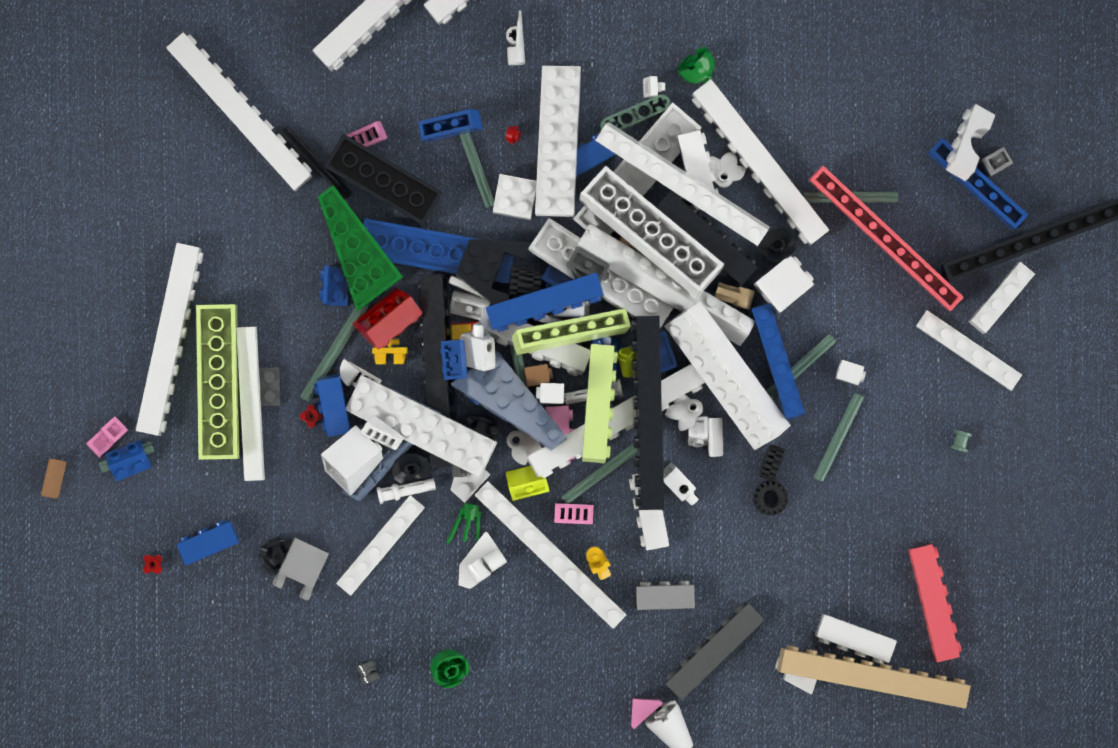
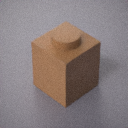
(538, 374)

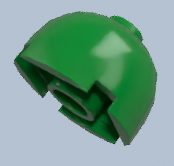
(698, 67)
(449, 668)

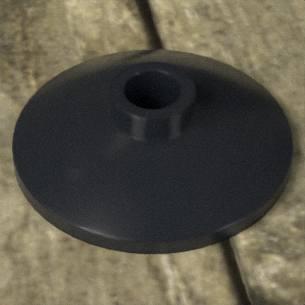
(777, 239)
(415, 473)

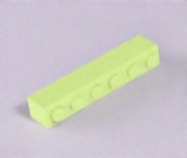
(571, 331)
(598, 403)

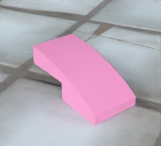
(107, 437)

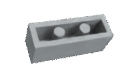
(665, 595)

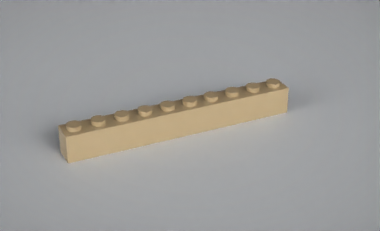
(874, 678)

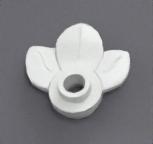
(728, 167)
(682, 412)
(524, 448)

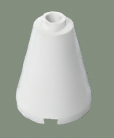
(670, 726)

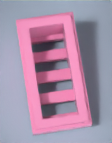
(379, 129)
(558, 506)

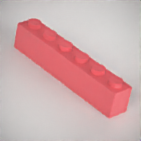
(934, 602)

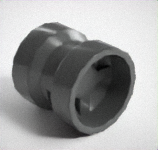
(367, 672)

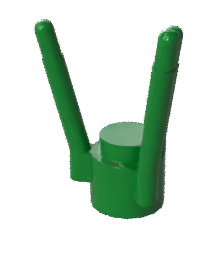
(470, 513)

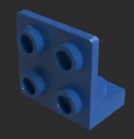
(335, 287)
(453, 359)

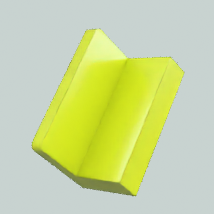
(525, 483)

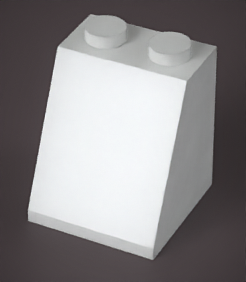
(784, 284)
(351, 459)

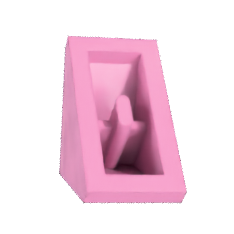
(642, 709)

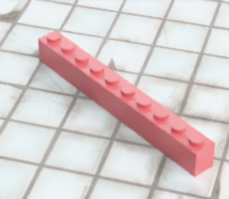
(885, 238)

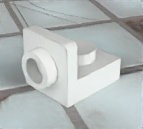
(698, 432)

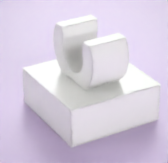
(652, 87)

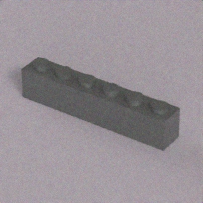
(714, 651)

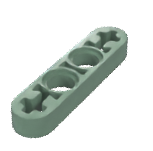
(633, 111)

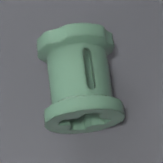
(961, 441)

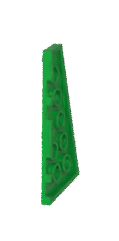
(361, 258)

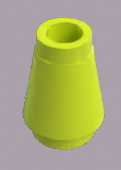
(625, 361)

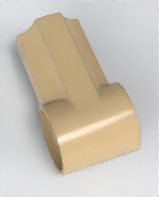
(738, 296)

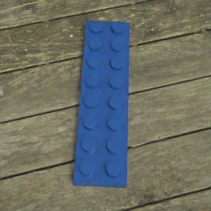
(426, 248)

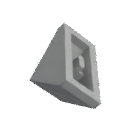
(995, 162)

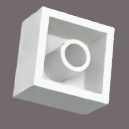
(515, 197)

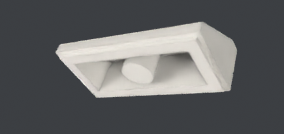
(467, 305)
(715, 437)

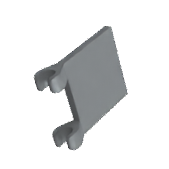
(303, 565)

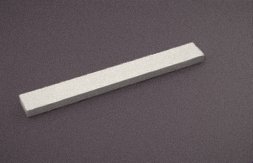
(250, 403)

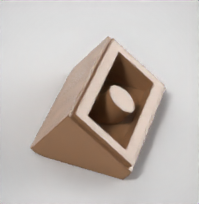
(53, 478)

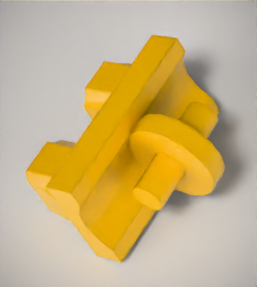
(399, 353)
(598, 562)

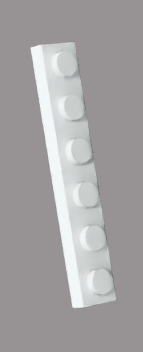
(968, 350)
(380, 545)

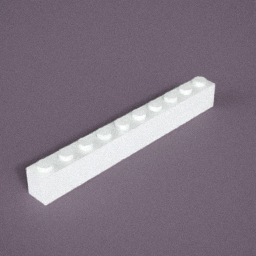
(239, 112)
(760, 162)
(682, 183)
(654, 280)
(168, 339)
(672, 388)
(550, 554)

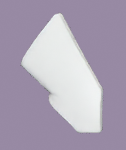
(516, 54)
(480, 562)

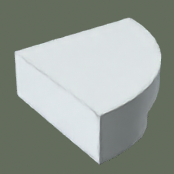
(348, 372)

